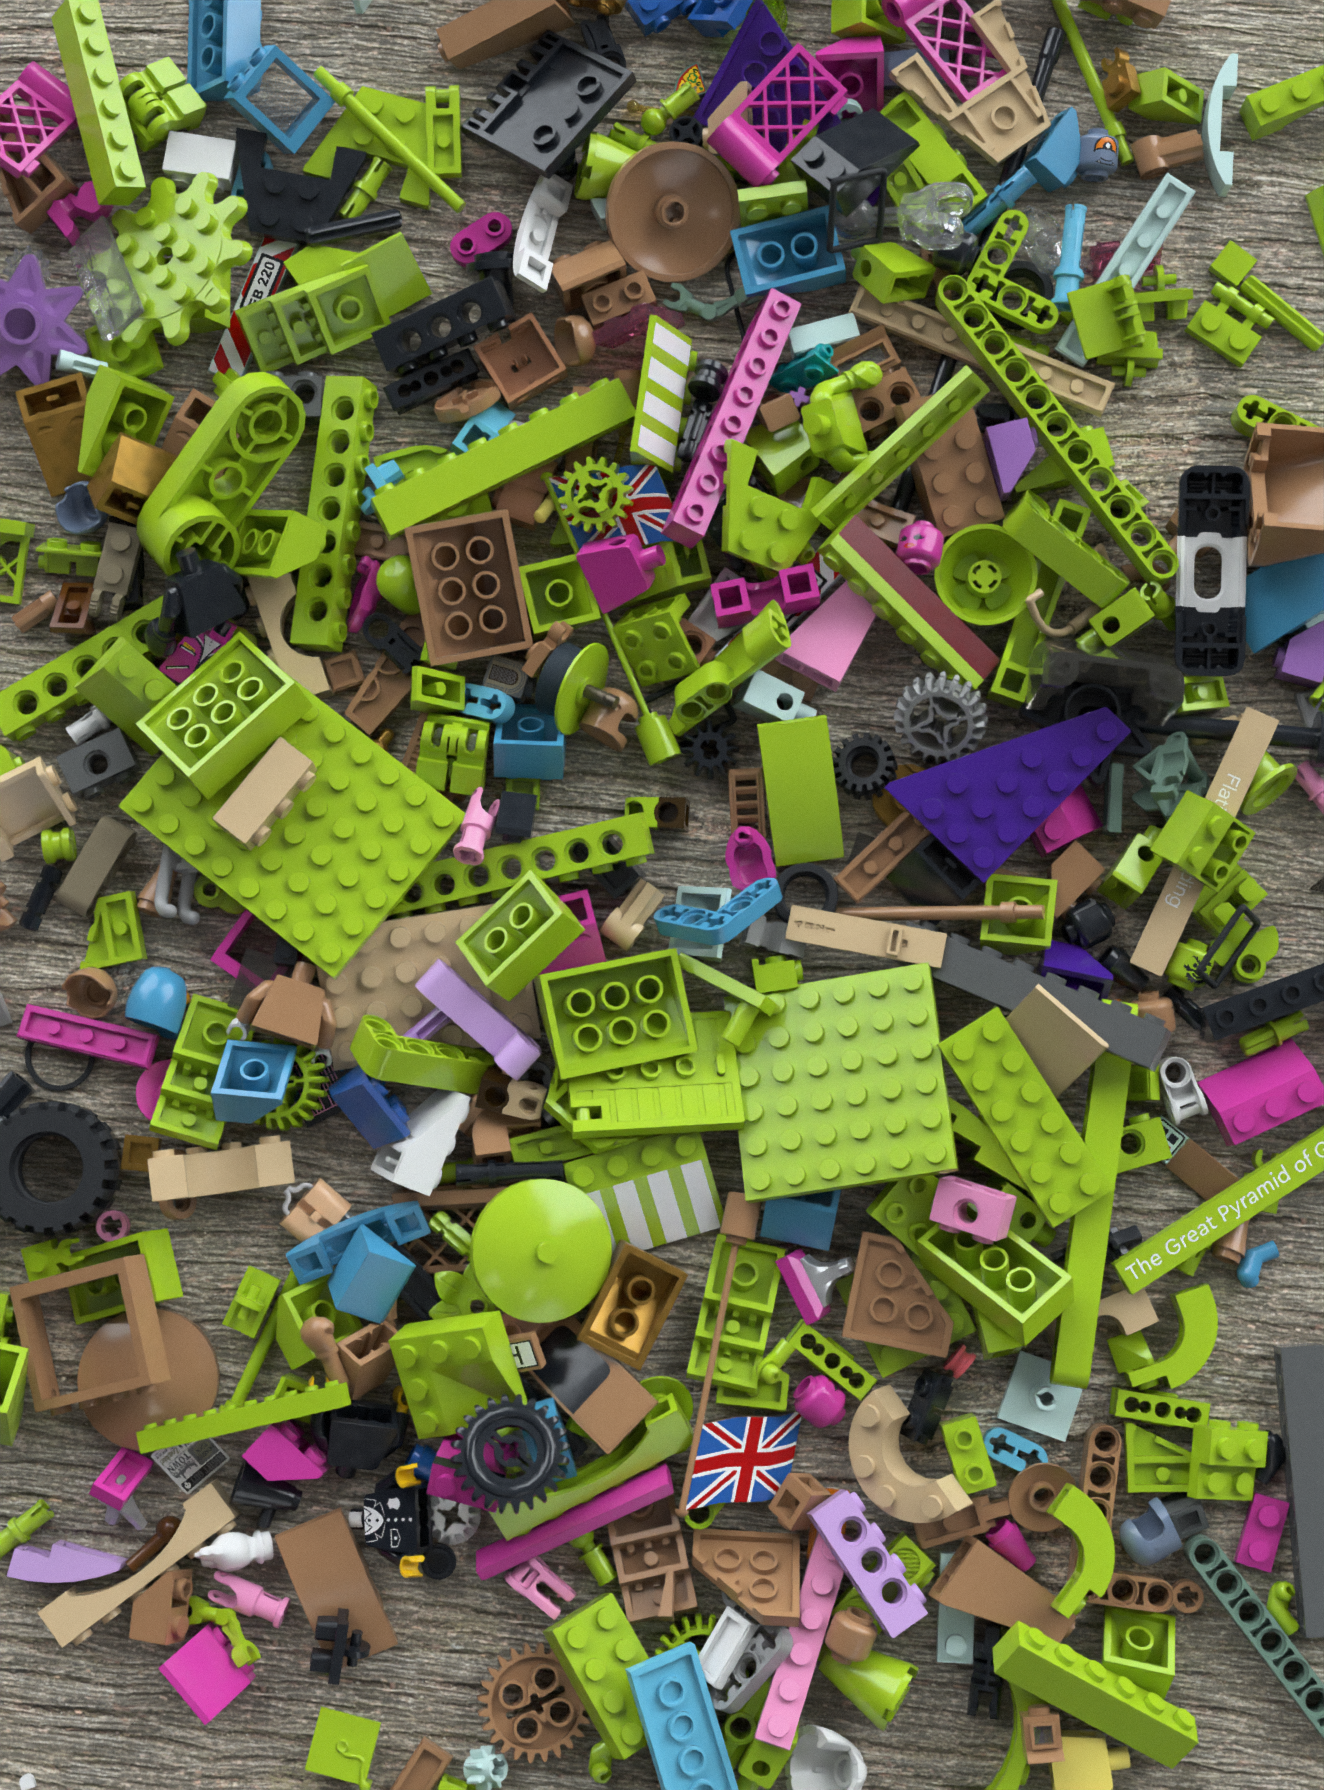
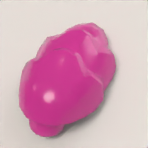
(365, 594)
(748, 857)

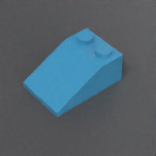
(788, 254)

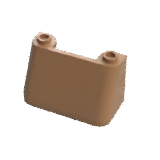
(1285, 493)

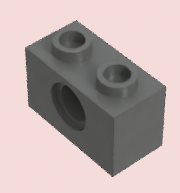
(79, 764)

